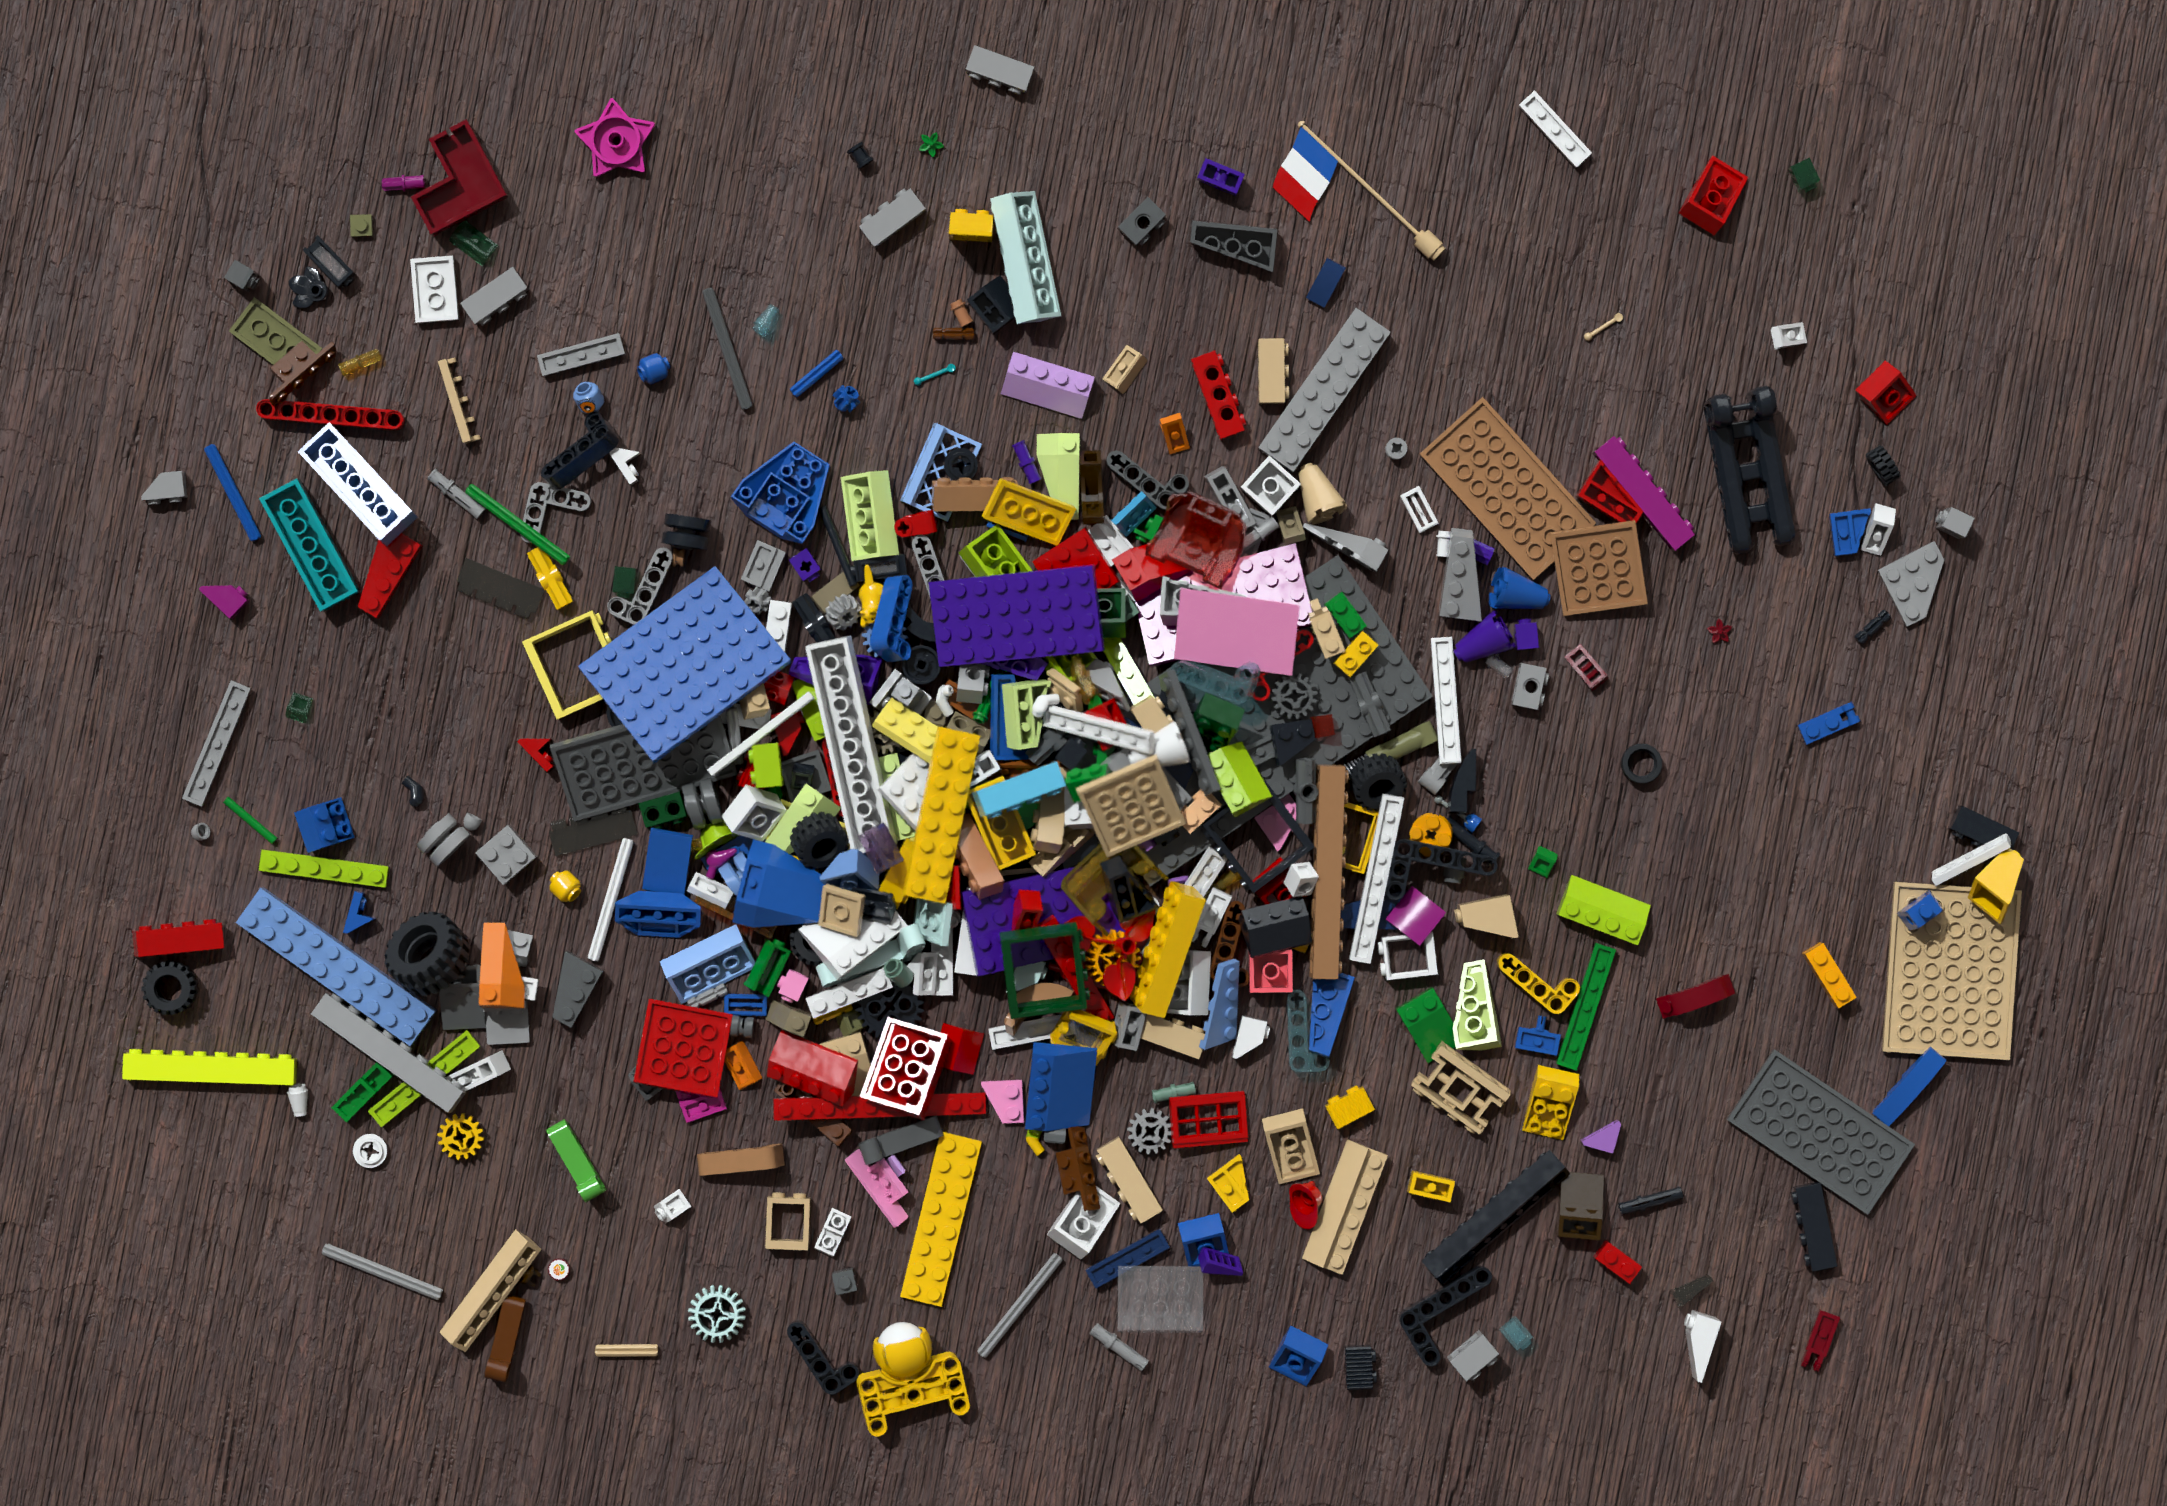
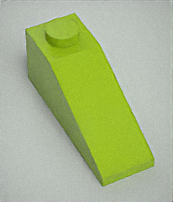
(811, 710)

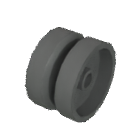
(702, 804)

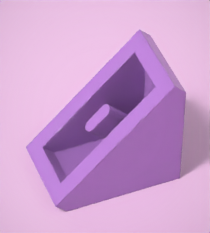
(1604, 1138)

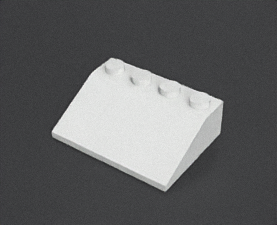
(844, 952)

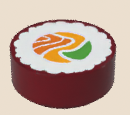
(559, 1269)

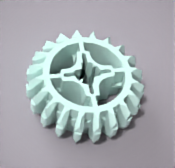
(707, 1313)

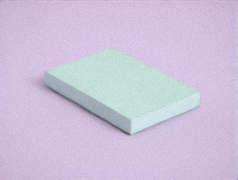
(933, 920)

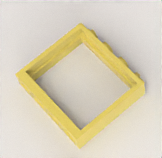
(539, 668)

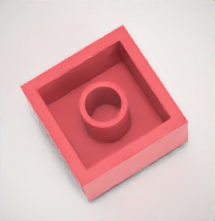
(1271, 972)

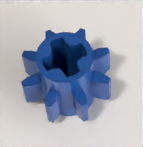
(846, 398)

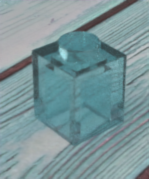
(1516, 1333)

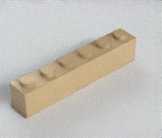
(490, 1290)

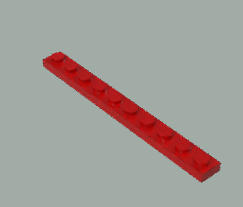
(861, 1108)

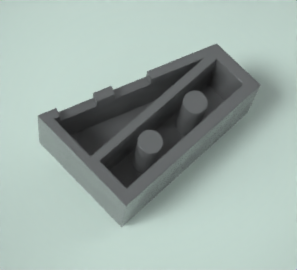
(574, 988)

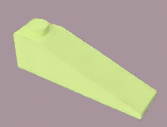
(805, 803)

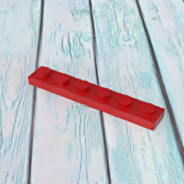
(1065, 960)

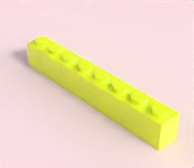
(209, 1068)

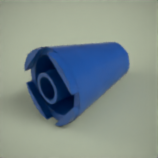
(1516, 591)

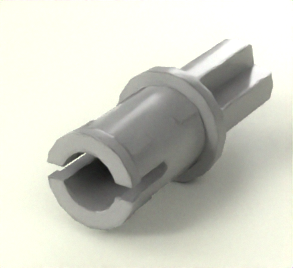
(1259, 533)

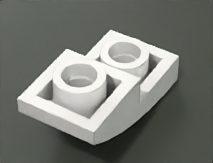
(832, 1232)

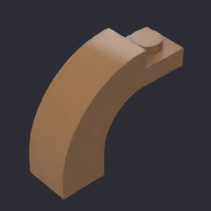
(1035, 993)

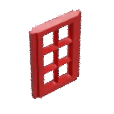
(1209, 1138)

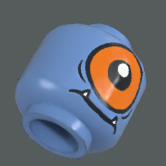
(588, 397)

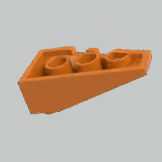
(499, 971)

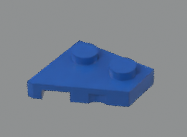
(1847, 530)

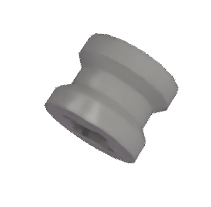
(1396, 451)

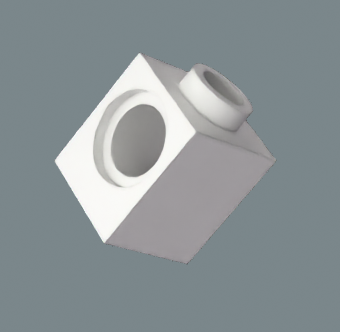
(1301, 879)

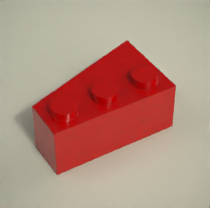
(1608, 496)

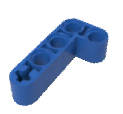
(889, 620)

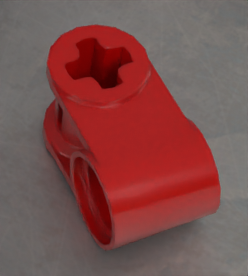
(919, 524)

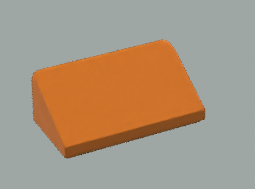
(741, 1065)

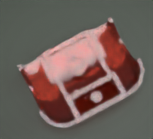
(1199, 537)

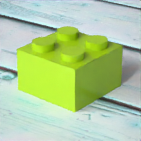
(766, 765)

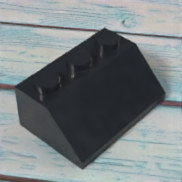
(1276, 926)

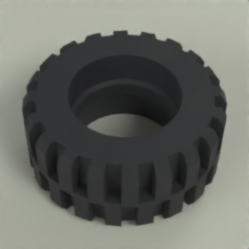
(439, 966)

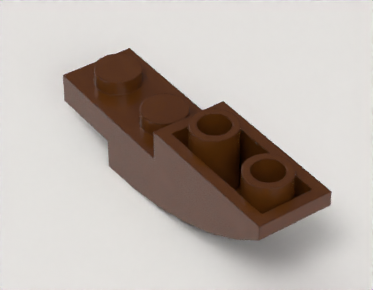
(834, 1129)

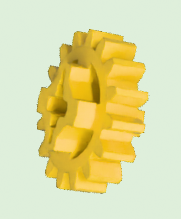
(463, 1146)

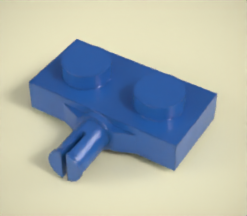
(1538, 1038)

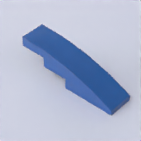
(1909, 1086)

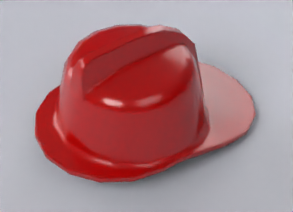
(1304, 1204)

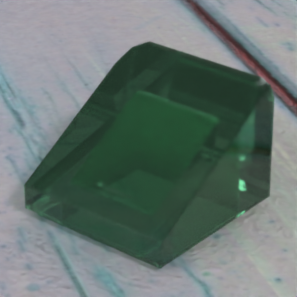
(299, 707)

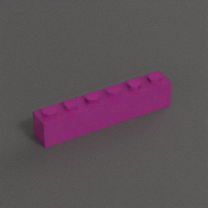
(1652, 500)

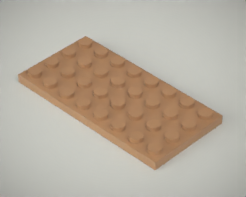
(1505, 486)

